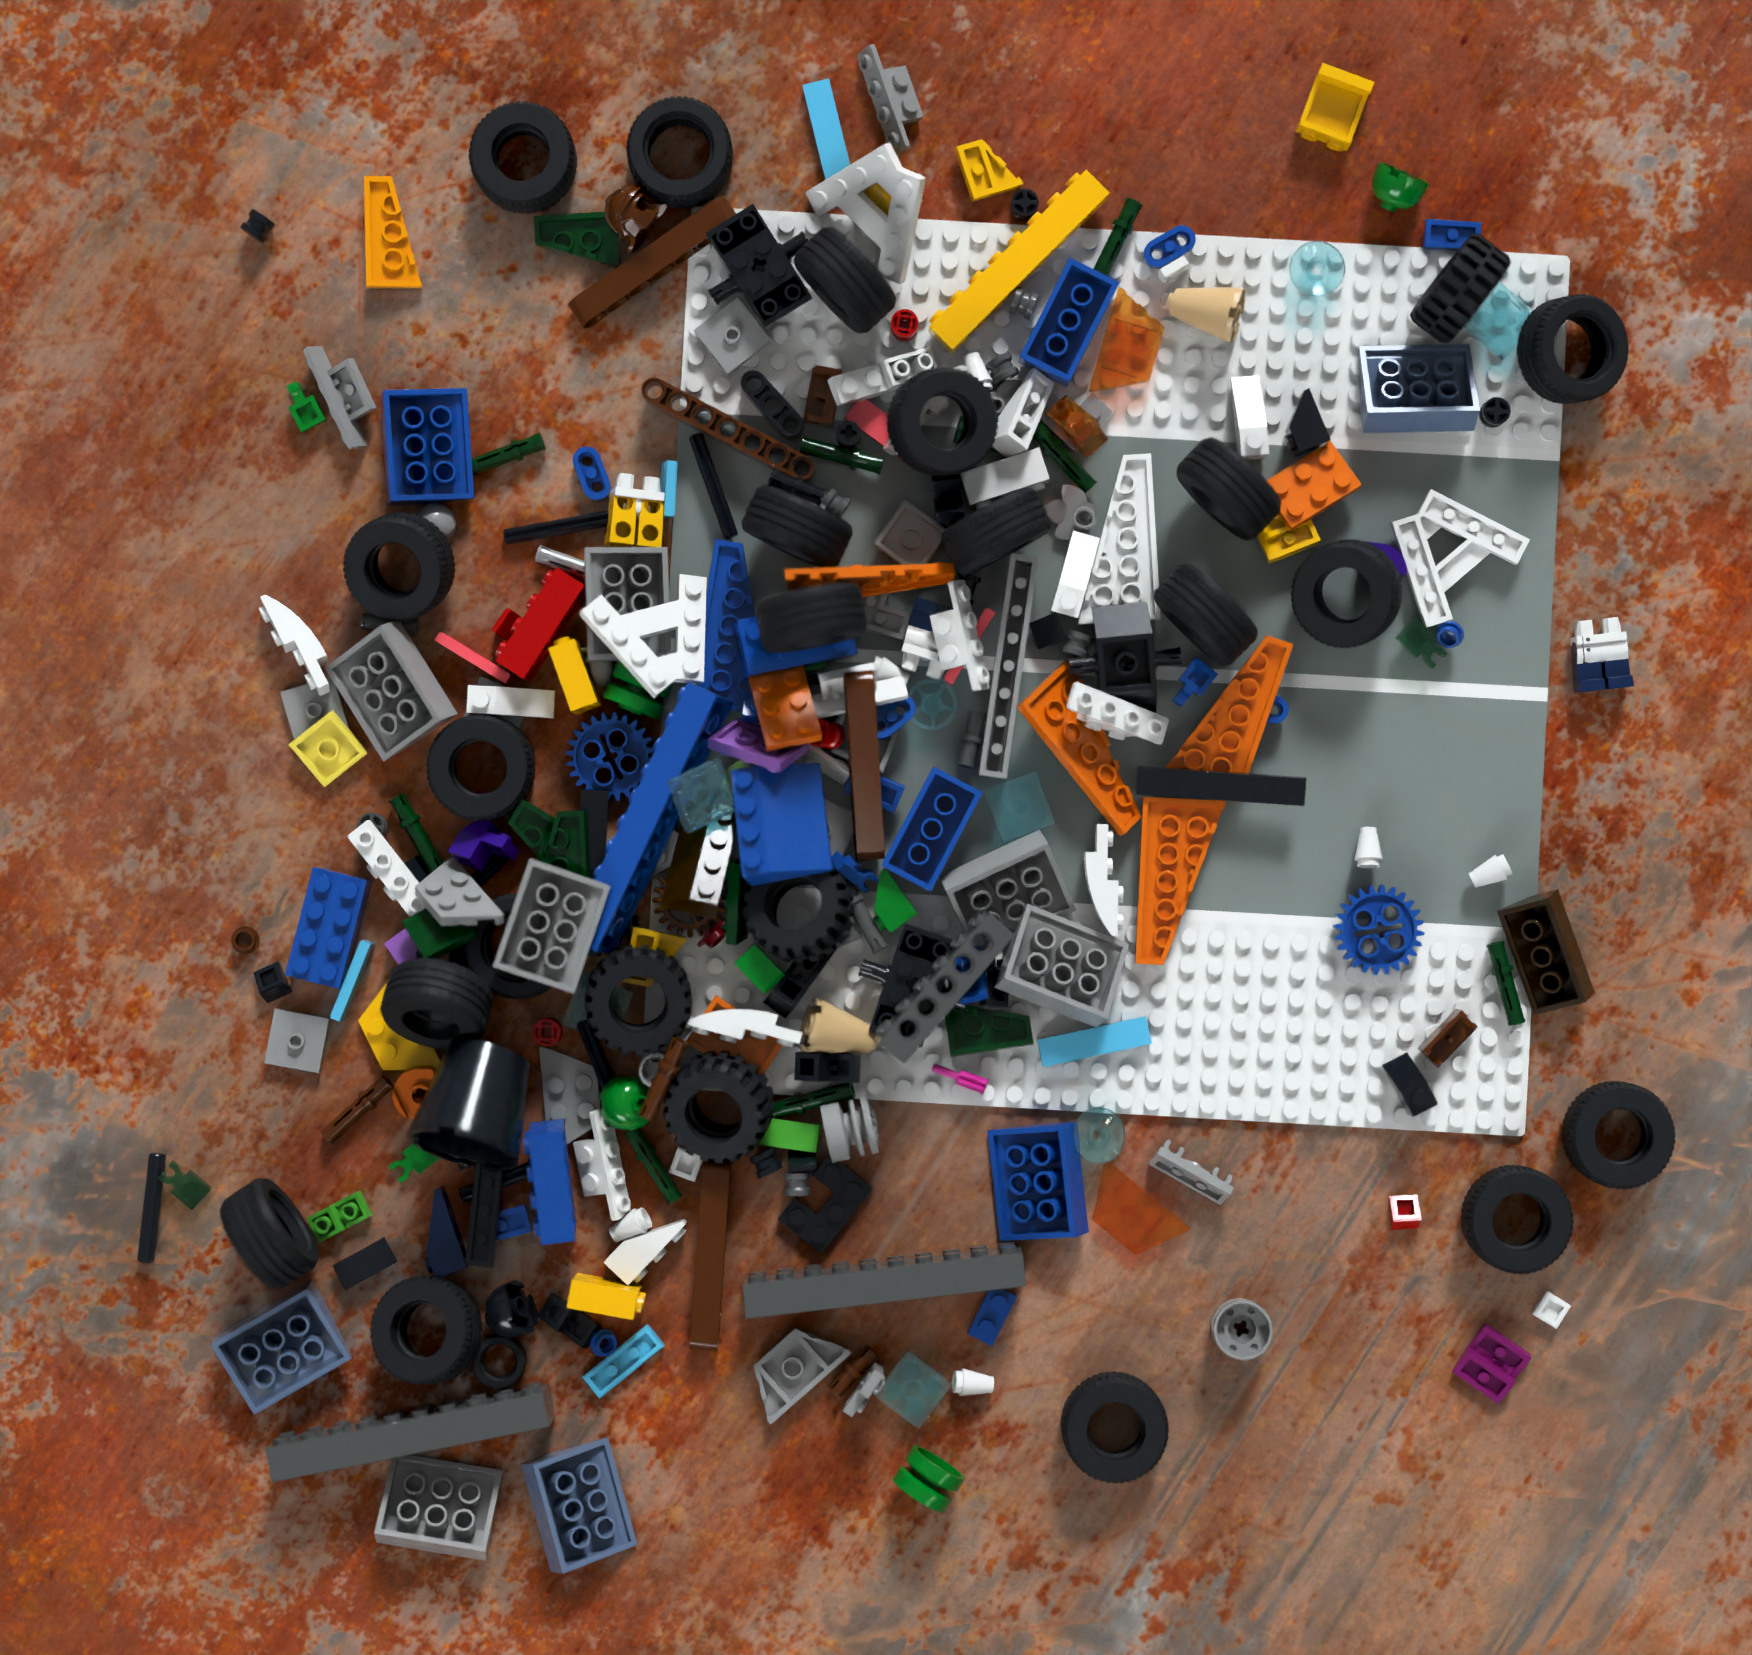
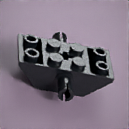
(742, 245)
(1121, 632)
(912, 958)

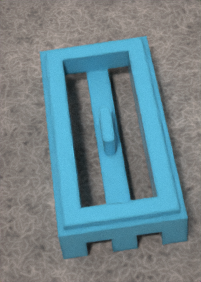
(668, 485)

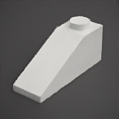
(1022, 414)
(1249, 418)
(1075, 574)
(510, 701)

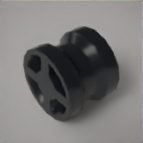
(1024, 198)
(257, 226)
(1498, 408)
(765, 1162)

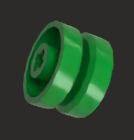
(633, 696)
(928, 1479)

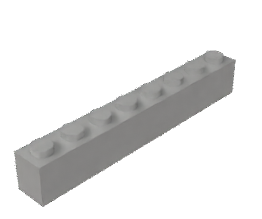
(1008, 666)

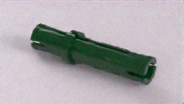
(1121, 229)
(515, 451)
(1063, 458)
(873, 463)
(416, 832)
(1505, 982)
(803, 1102)
(671, 1192)

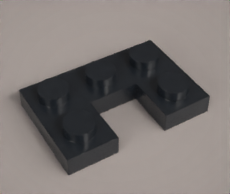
(821, 1227)

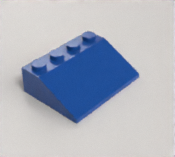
(426, 446)
(781, 822)
(1037, 1182)

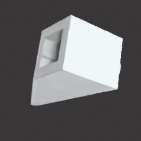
(635, 1253)

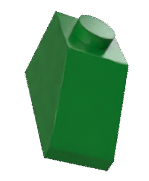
(891, 904)

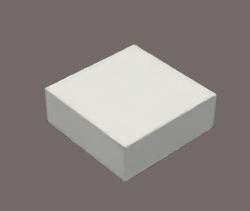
(1173, 269)
(685, 1164)
(1551, 1309)

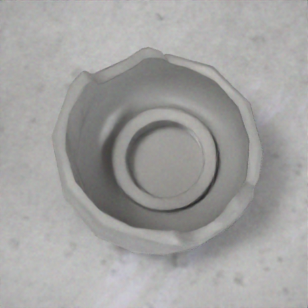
(441, 517)
(600, 669)

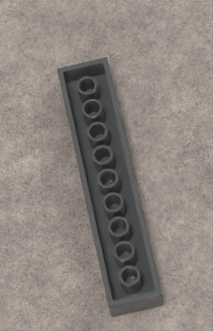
(883, 1281)
(410, 1432)

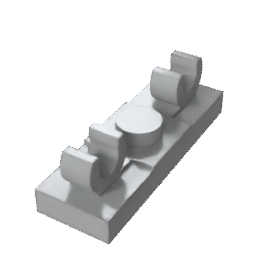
(1191, 1174)

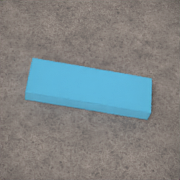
(352, 980)
(623, 1361)

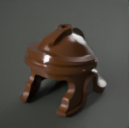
(631, 215)

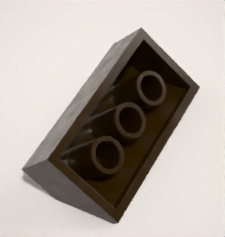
(700, 868)
(1546, 952)

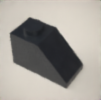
(1305, 426)
(1409, 1085)

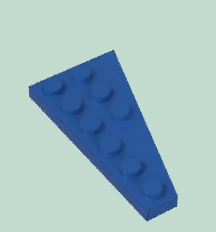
(726, 602)

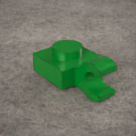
(305, 410)

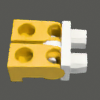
(635, 514)

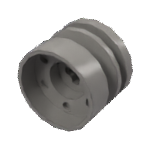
(849, 1129)
(1245, 1344)

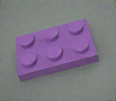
(746, 742)

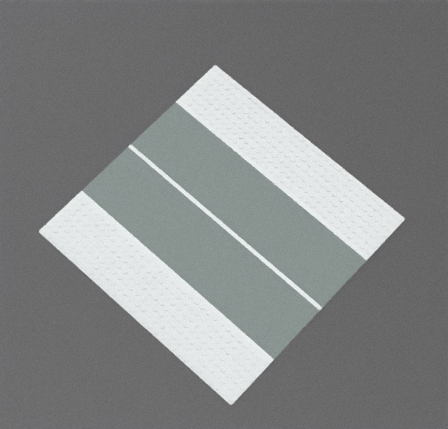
(1444, 760)

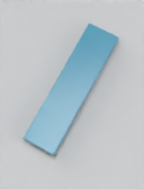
(826, 127)
(1094, 1041)

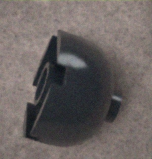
(510, 1311)

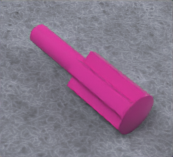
(963, 1078)

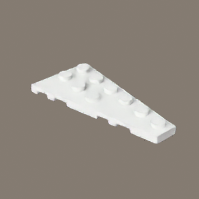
(1127, 551)

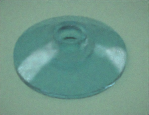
(1324, 257)
(1110, 1135)

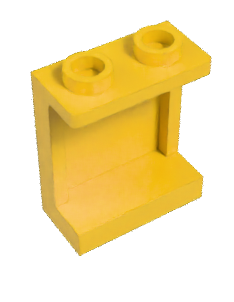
(1334, 107)

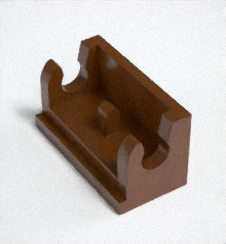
(820, 402)
(1447, 1037)

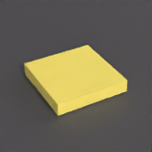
(328, 748)

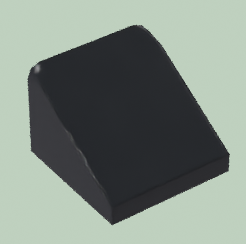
(1047, 631)
(417, 868)
(272, 982)
(801, 1161)

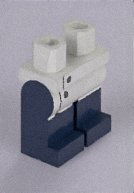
(920, 639)
(1600, 659)

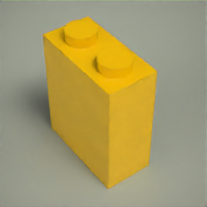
(574, 675)
(606, 1296)

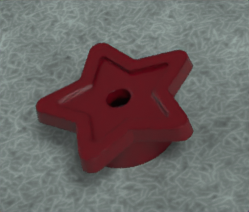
(713, 936)

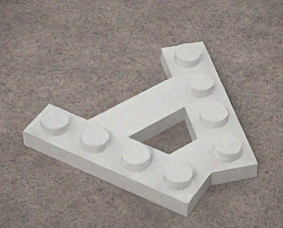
(891, 232)
(1481, 538)
(625, 633)

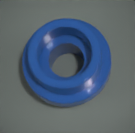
(1447, 640)
(607, 1347)

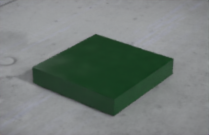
(432, 938)

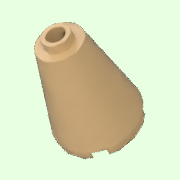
(1209, 309)
(835, 1031)

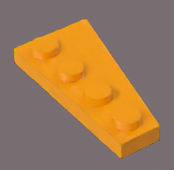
(386, 238)

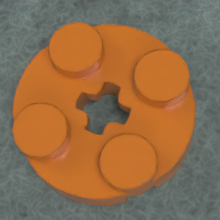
(407, 1086)

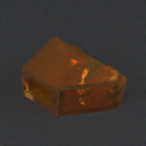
(1077, 426)

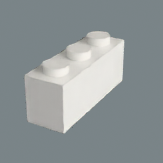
(1004, 477)

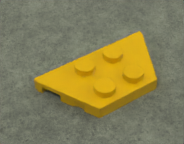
(390, 1048)

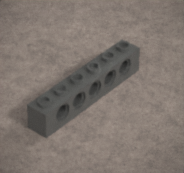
(995, 939)

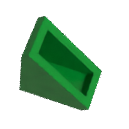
(759, 968)

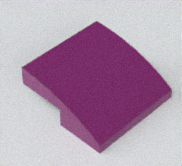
(1491, 1363)

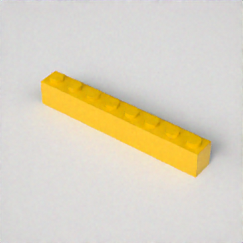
(1018, 261)

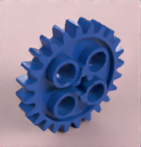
(588, 767)
(1382, 954)

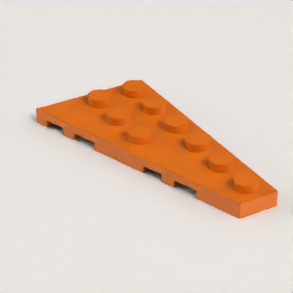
(873, 579)
(1235, 722)
(1080, 749)
(1171, 855)

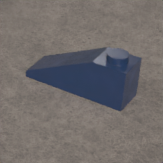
(445, 1245)

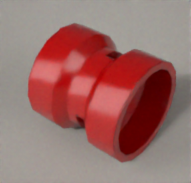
(906, 329)
(832, 734)
(551, 1030)

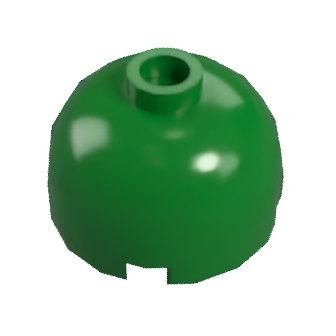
(1397, 187)
(622, 1101)

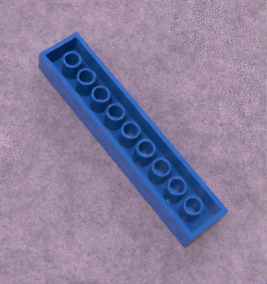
(652, 810)

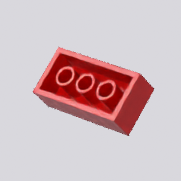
(542, 624)

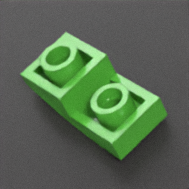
(792, 1135)
(339, 1216)

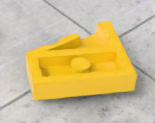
(984, 171)

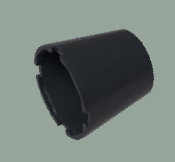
(474, 1106)

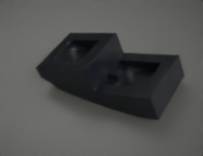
(364, 1263)
(570, 1322)

